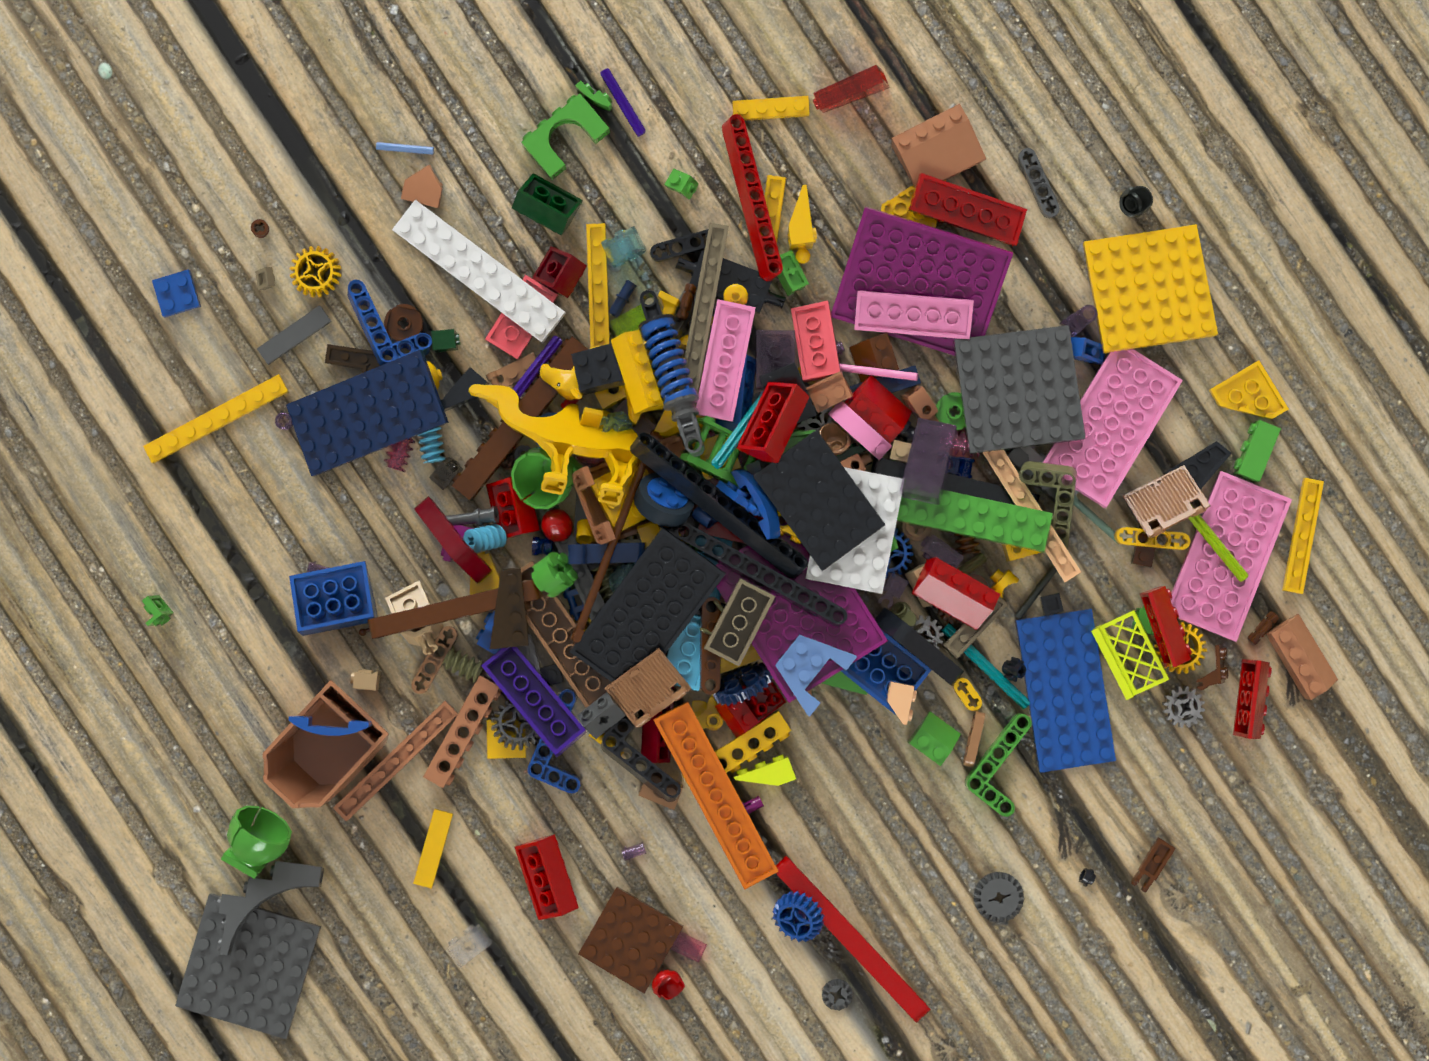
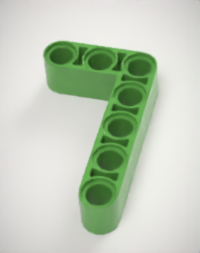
(995, 764)

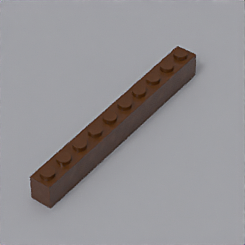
(505, 439)

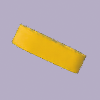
(970, 691)

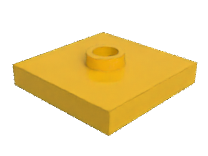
(497, 750)

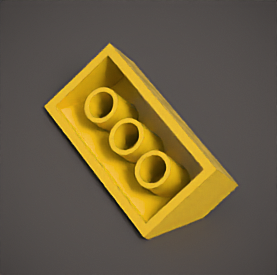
(637, 372)

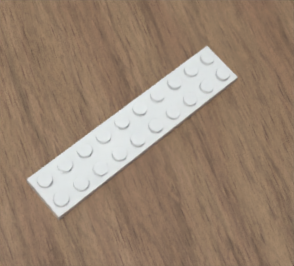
(479, 271)

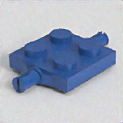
(739, 496)

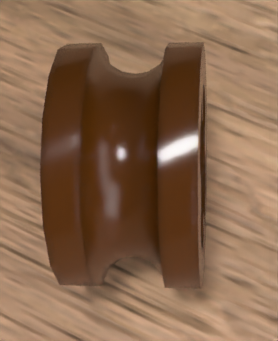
(261, 234)

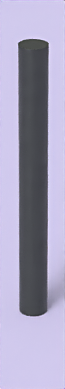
(1036, 592)

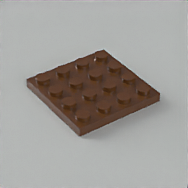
(630, 939)

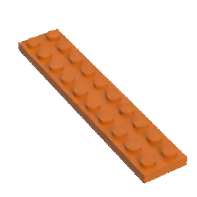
(716, 795)

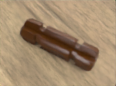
(686, 301)
(1263, 627)

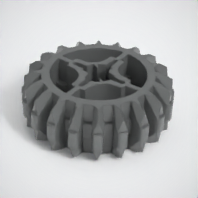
(509, 726)

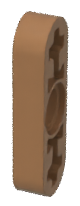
(974, 739)

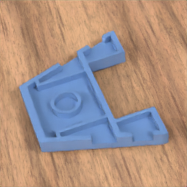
(803, 663)

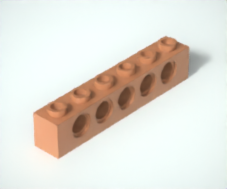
(434, 772)

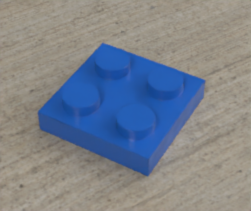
(176, 293)

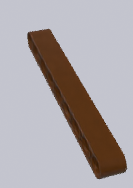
(443, 611)

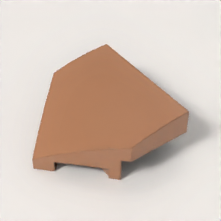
(423, 187)

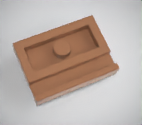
(829, 391)

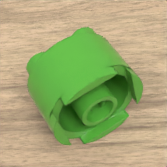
(554, 574)

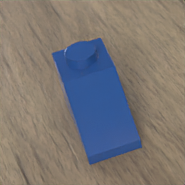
(1087, 350)

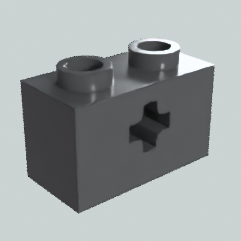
(600, 715)

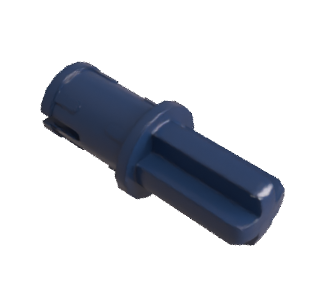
(622, 298)

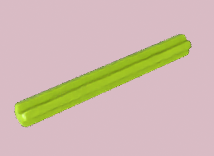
(1219, 547)

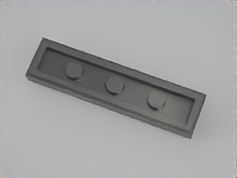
(294, 335)

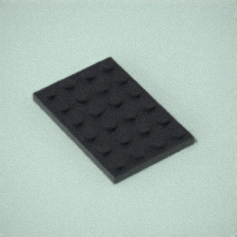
(819, 500)

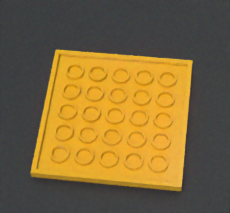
(1150, 288)

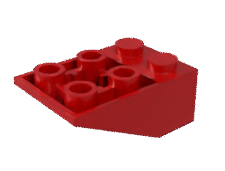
(746, 715)

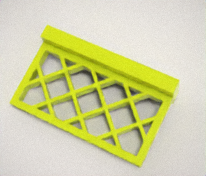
(1113, 657)

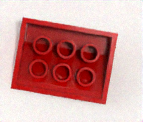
(1251, 699)

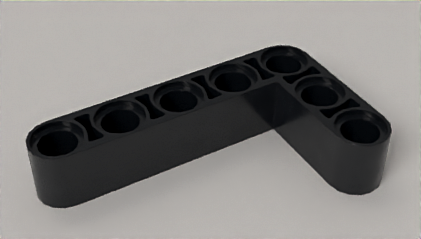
(918, 646)
(637, 758)

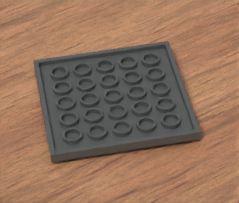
(1019, 389)
(259, 979)

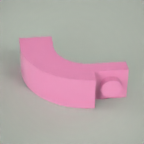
(860, 430)

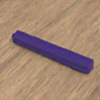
(622, 102)
(535, 367)

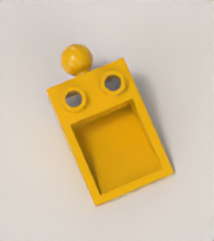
(800, 231)

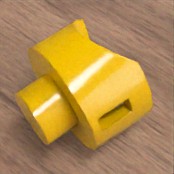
(1002, 580)

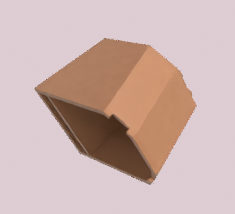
(314, 767)

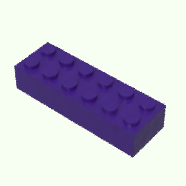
(534, 699)

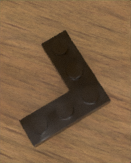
(351, 357)

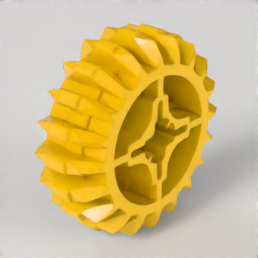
(322, 269)
(1196, 653)

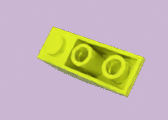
(772, 773)

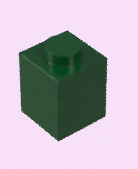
(445, 340)

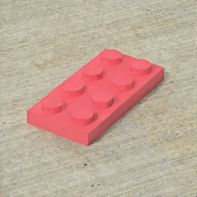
(510, 336)
(815, 341)

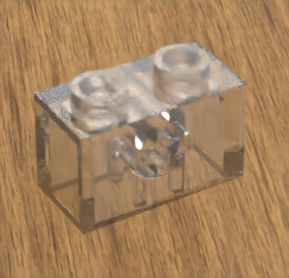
(463, 955)

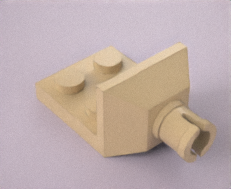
(410, 598)

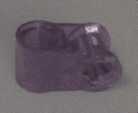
(1077, 321)

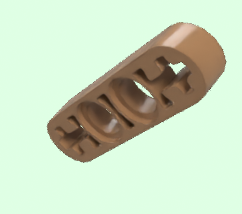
(432, 658)

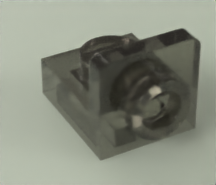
(446, 472)

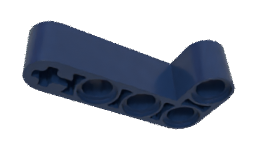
(594, 552)

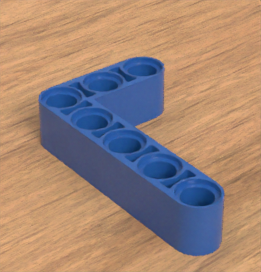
(379, 330)
(544, 760)

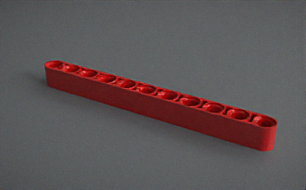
(854, 942)

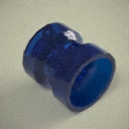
(537, 546)

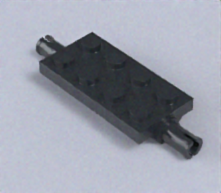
(733, 273)

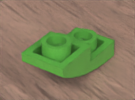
(598, 99)

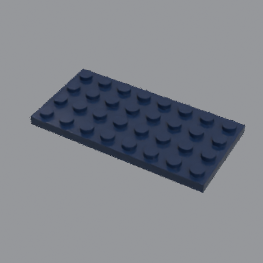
(367, 413)

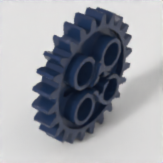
(754, 677)

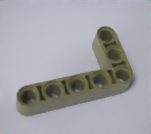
(1062, 486)

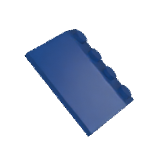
(332, 598)
(884, 665)

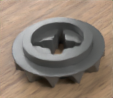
(833, 986)

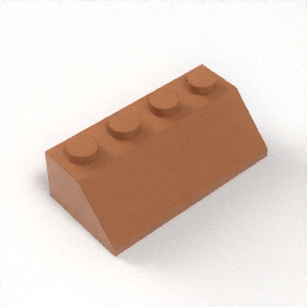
(1302, 657)

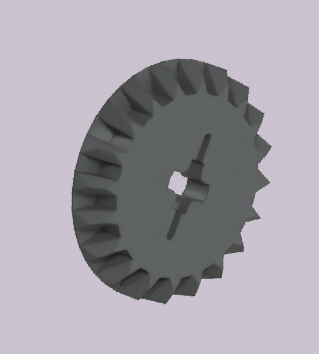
(989, 887)

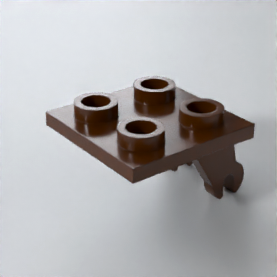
(1220, 674)

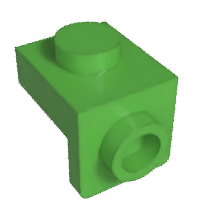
(681, 183)

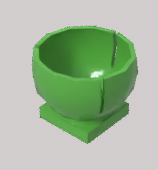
(528, 476)
(257, 844)

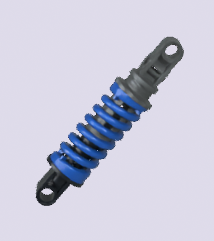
(670, 372)

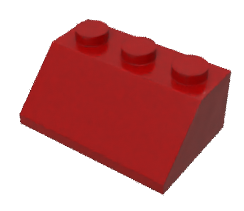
(879, 408)
(514, 514)

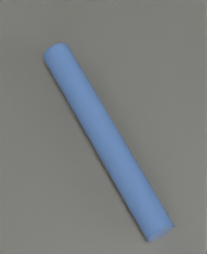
(404, 148)

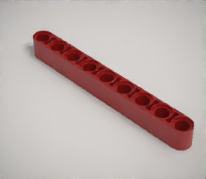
(750, 206)

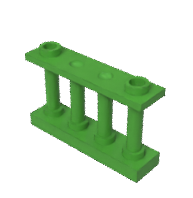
(705, 466)

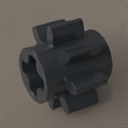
(1014, 669)

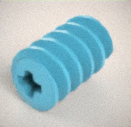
(431, 447)
(485, 538)

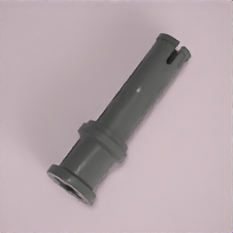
(478, 516)

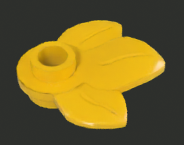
(705, 711)

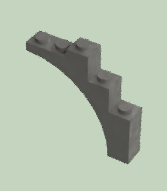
(239, 908)

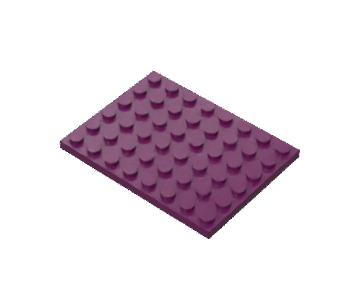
(922, 261)
(787, 621)

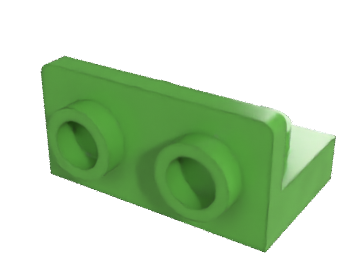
(160, 610)

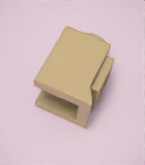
(365, 679)

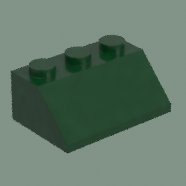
(546, 204)

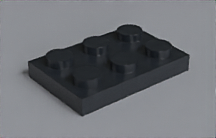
(789, 374)

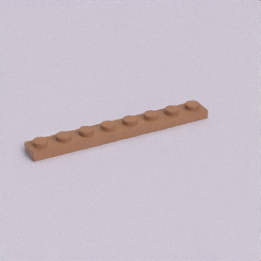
(395, 761)

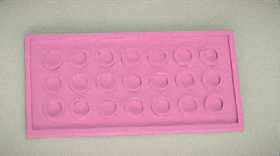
(1117, 420)
(1248, 525)

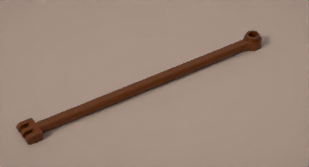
(578, 630)

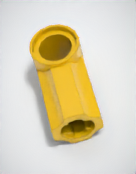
(584, 533)

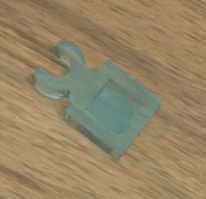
(618, 421)

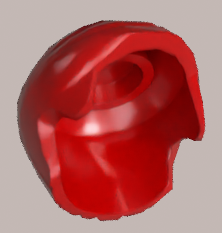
(557, 525)
(667, 984)

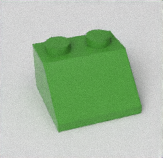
(934, 738)

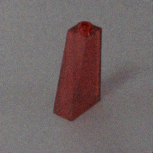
(851, 89)

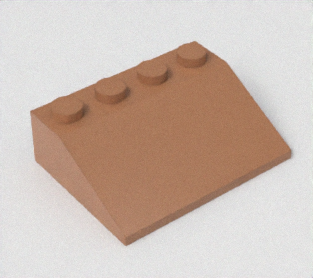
(939, 146)

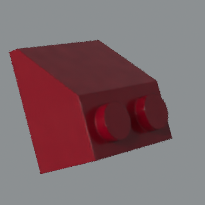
(559, 271)

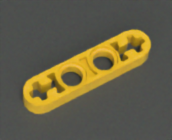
(1152, 542)

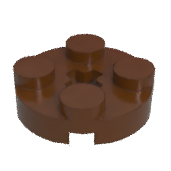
(397, 314)

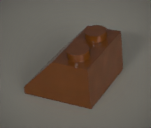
(874, 353)

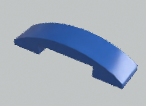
(770, 524)
(306, 724)

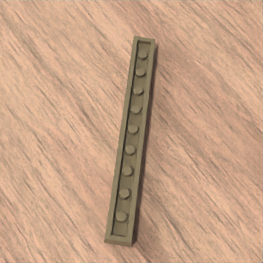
(705, 301)

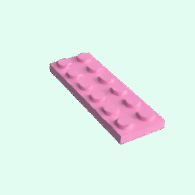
(913, 314)
(725, 360)

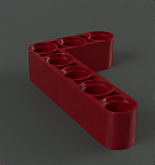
(452, 540)

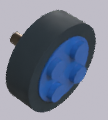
(662, 502)

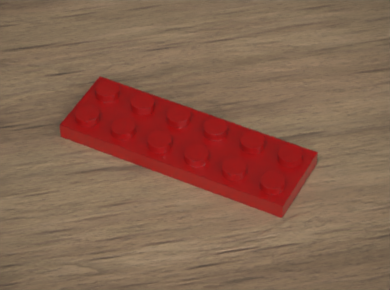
(967, 209)

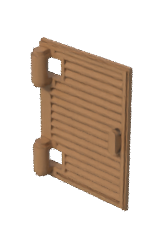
(1166, 501)
(647, 688)

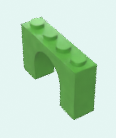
(576, 112)

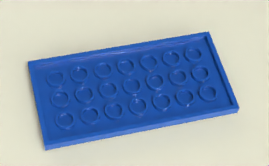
(1065, 690)

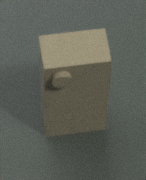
(739, 622)

